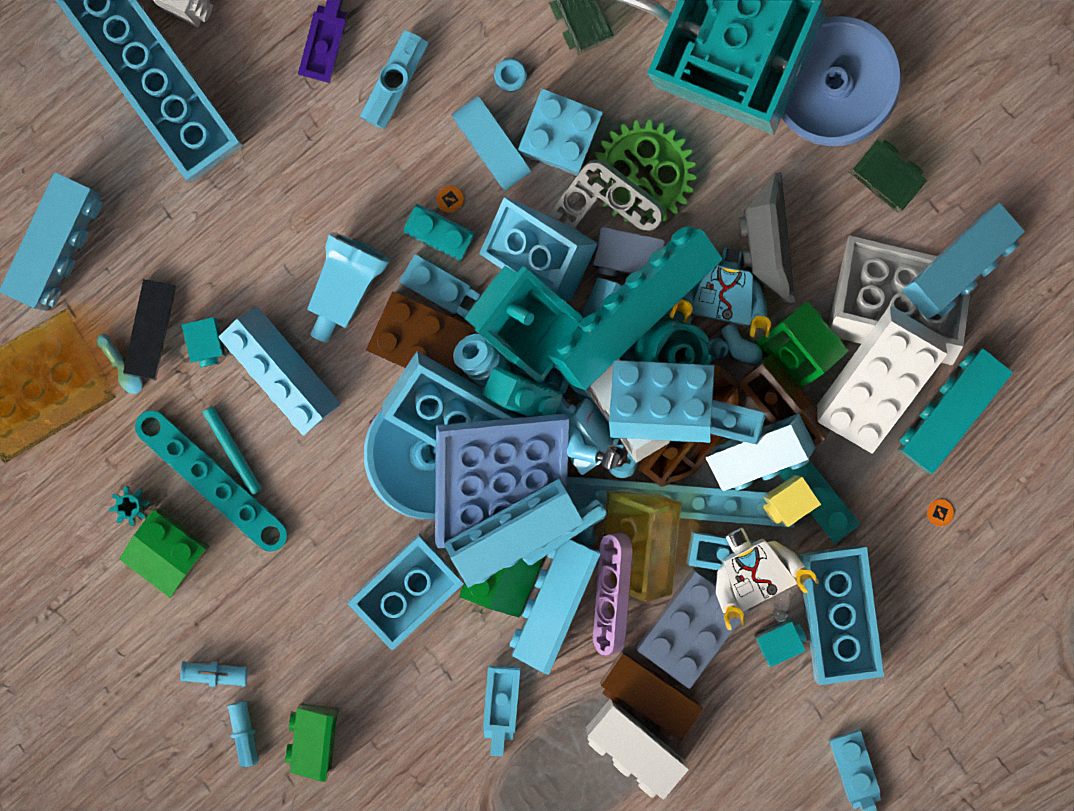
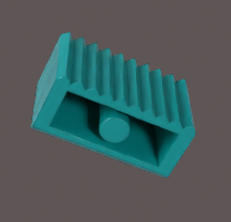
(438, 233)
(521, 394)

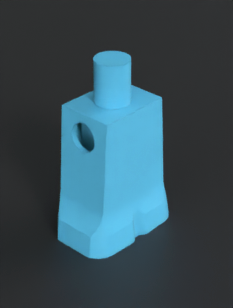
(343, 282)

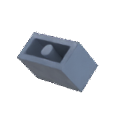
(623, 251)

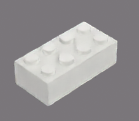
(881, 379)

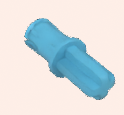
(243, 734)

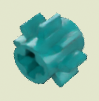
(133, 497)

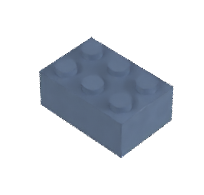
(687, 630)

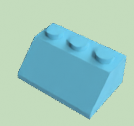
(405, 592)

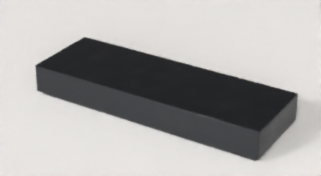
(149, 329)

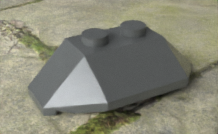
(768, 240)

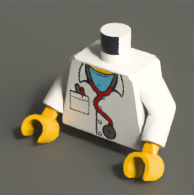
(756, 574)

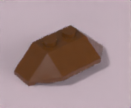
(684, 458)

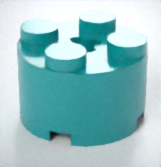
(673, 343)

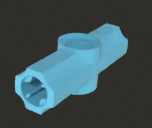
(403, 60)

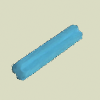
(589, 514)

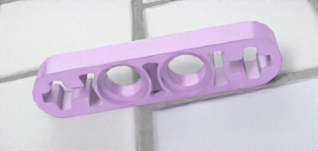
(617, 557)

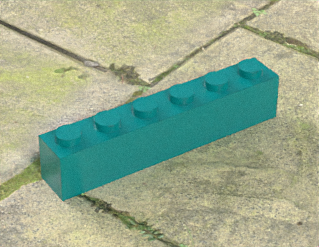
(635, 307)

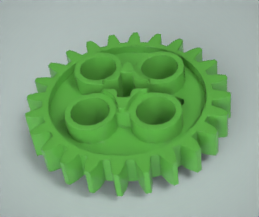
(667, 154)

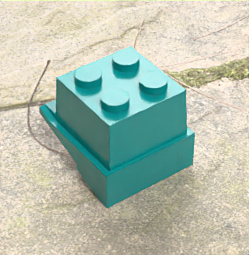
(523, 320)

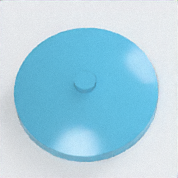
(401, 468)

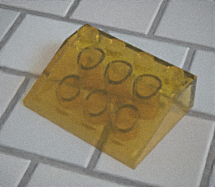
(47, 384)

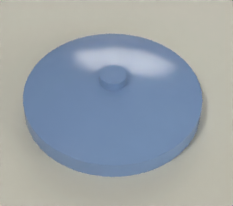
(845, 84)

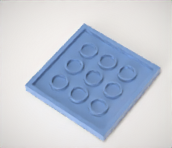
(493, 466)

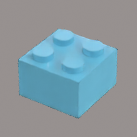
(559, 132)

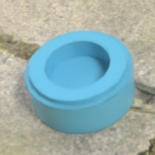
(510, 75)

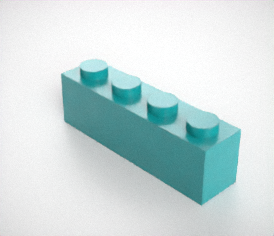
(954, 410)

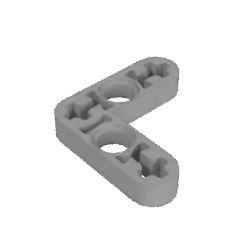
(594, 190)

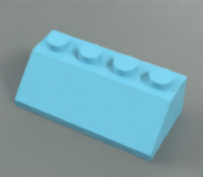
(554, 605)

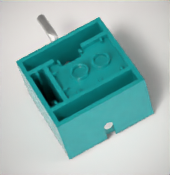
(734, 54)

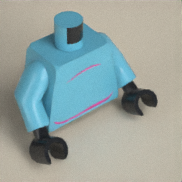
(589, 436)

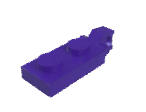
(323, 42)

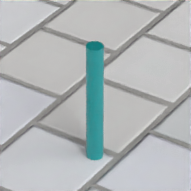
(232, 450)

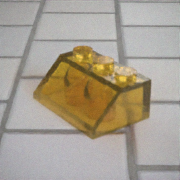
(653, 529)

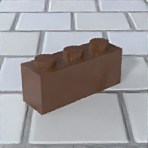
(780, 396)
(650, 696)

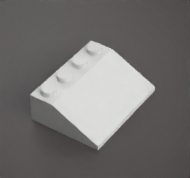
(874, 280)

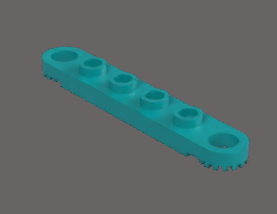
(211, 480)

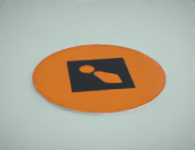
(450, 199)
(940, 512)

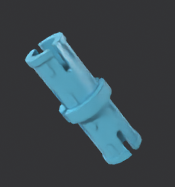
(191, 673)

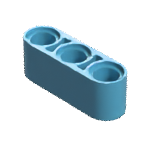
(491, 143)

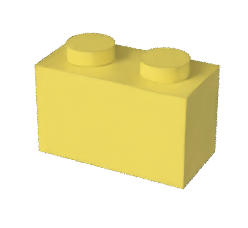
(790, 501)

